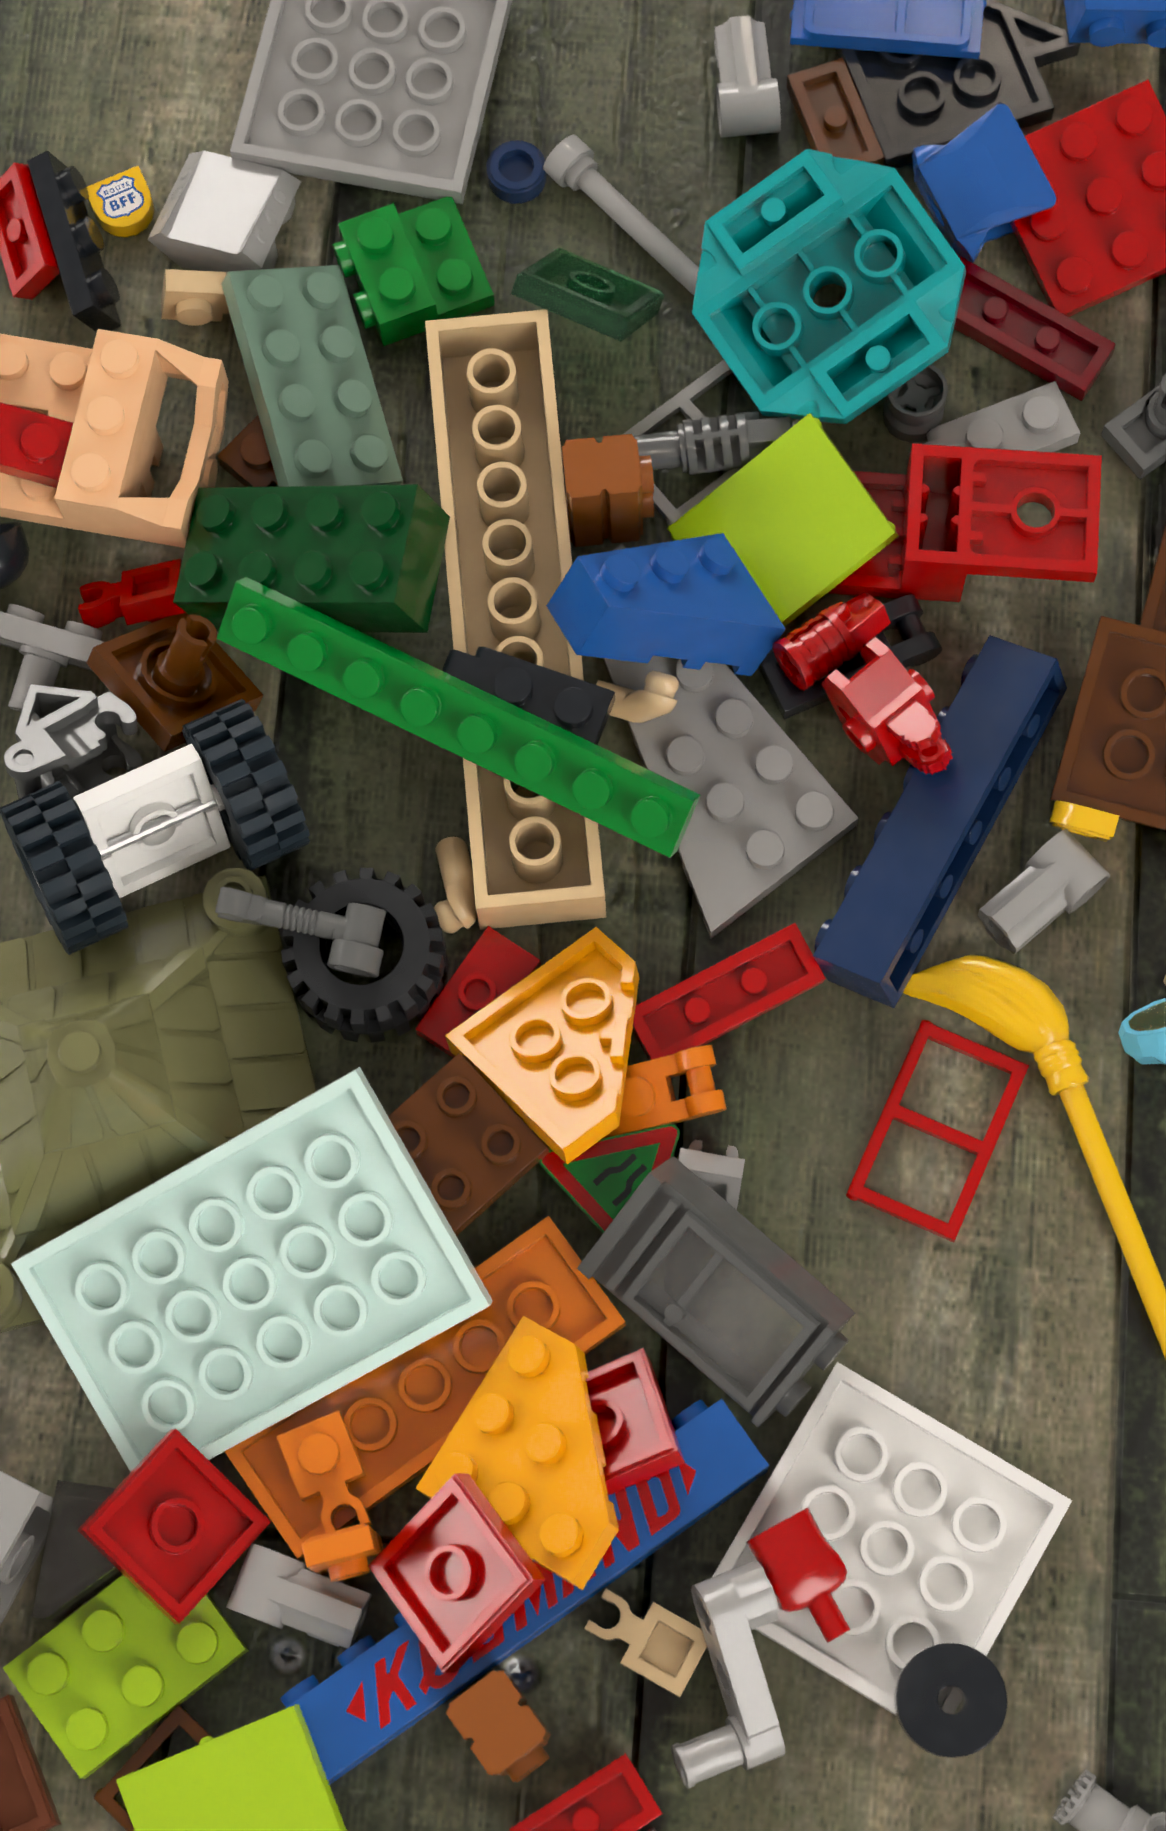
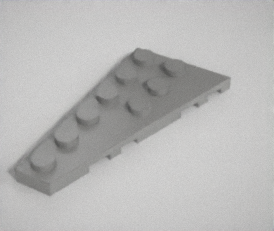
(760, 798)

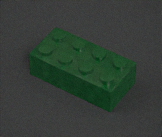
(341, 550)

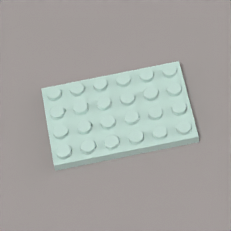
(254, 1277)

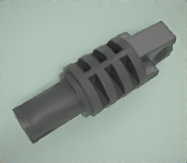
(712, 442)

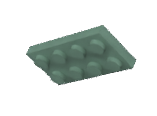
(310, 377)

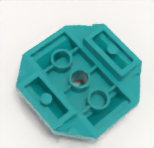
(812, 228)

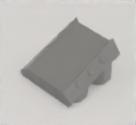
(224, 214)

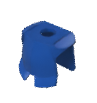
(981, 182)

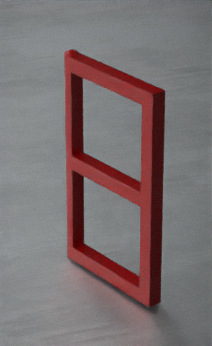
(982, 1149)

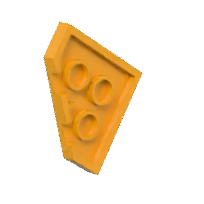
(560, 1043)
(536, 1453)

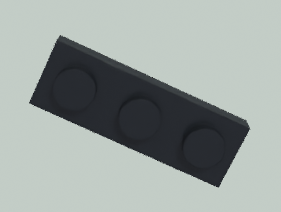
(75, 242)

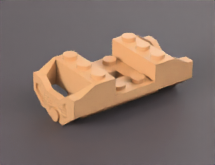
(114, 440)

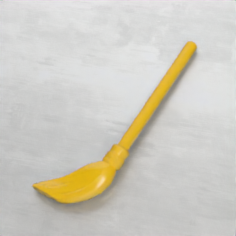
(1033, 1020)

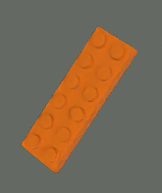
(413, 1401)

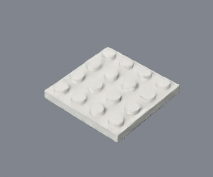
(923, 1522)

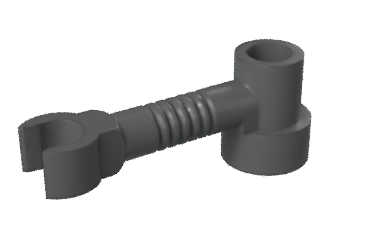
(353, 935)

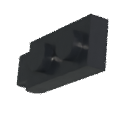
(536, 689)

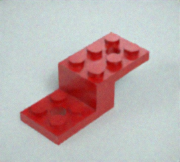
(962, 519)

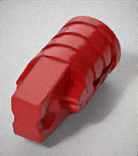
(830, 639)

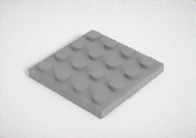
(373, 91)

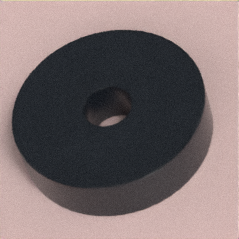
(982, 1694)

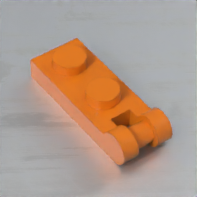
(650, 1095)

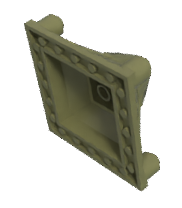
(134, 1062)

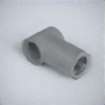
(746, 92)
(1055, 881)
(285, 1593)

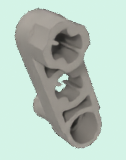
(727, 1613)

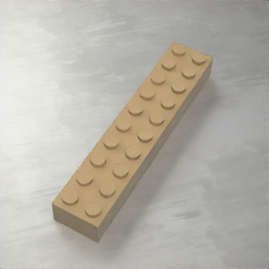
(503, 565)

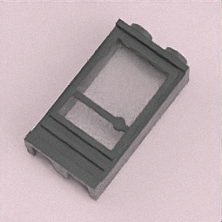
(719, 1291)

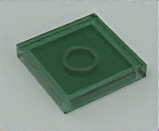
(588, 294)

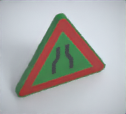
(611, 1170)

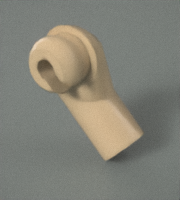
(644, 704)
(457, 878)

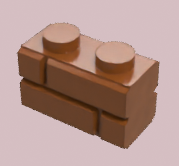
(607, 489)
(503, 1728)

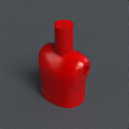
(803, 1570)

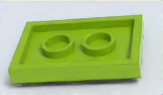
(119, 1670)

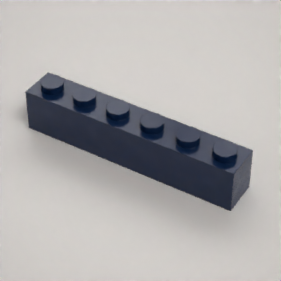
(940, 822)

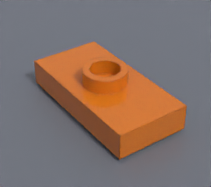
(342, 1552)

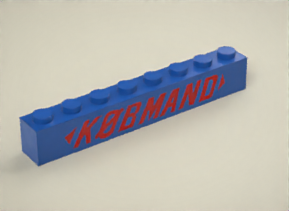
(397, 1681)

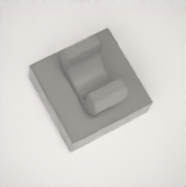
(717, 1171)

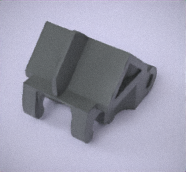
(70, 740)

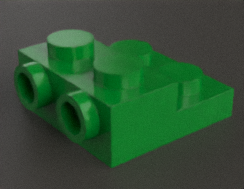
(412, 268)

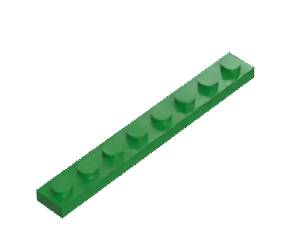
(458, 717)

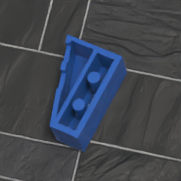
(667, 601)

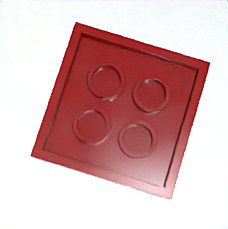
(1108, 204)

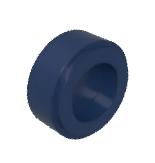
(516, 172)

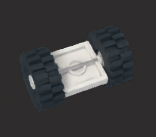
(155, 823)

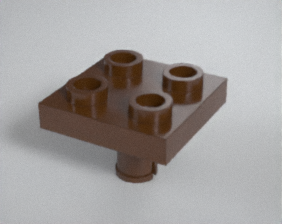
(172, 675)
(465, 1141)

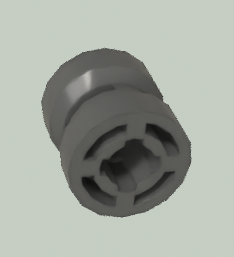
(924, 394)

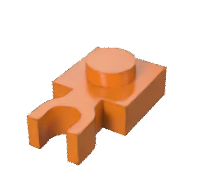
(322, 1464)

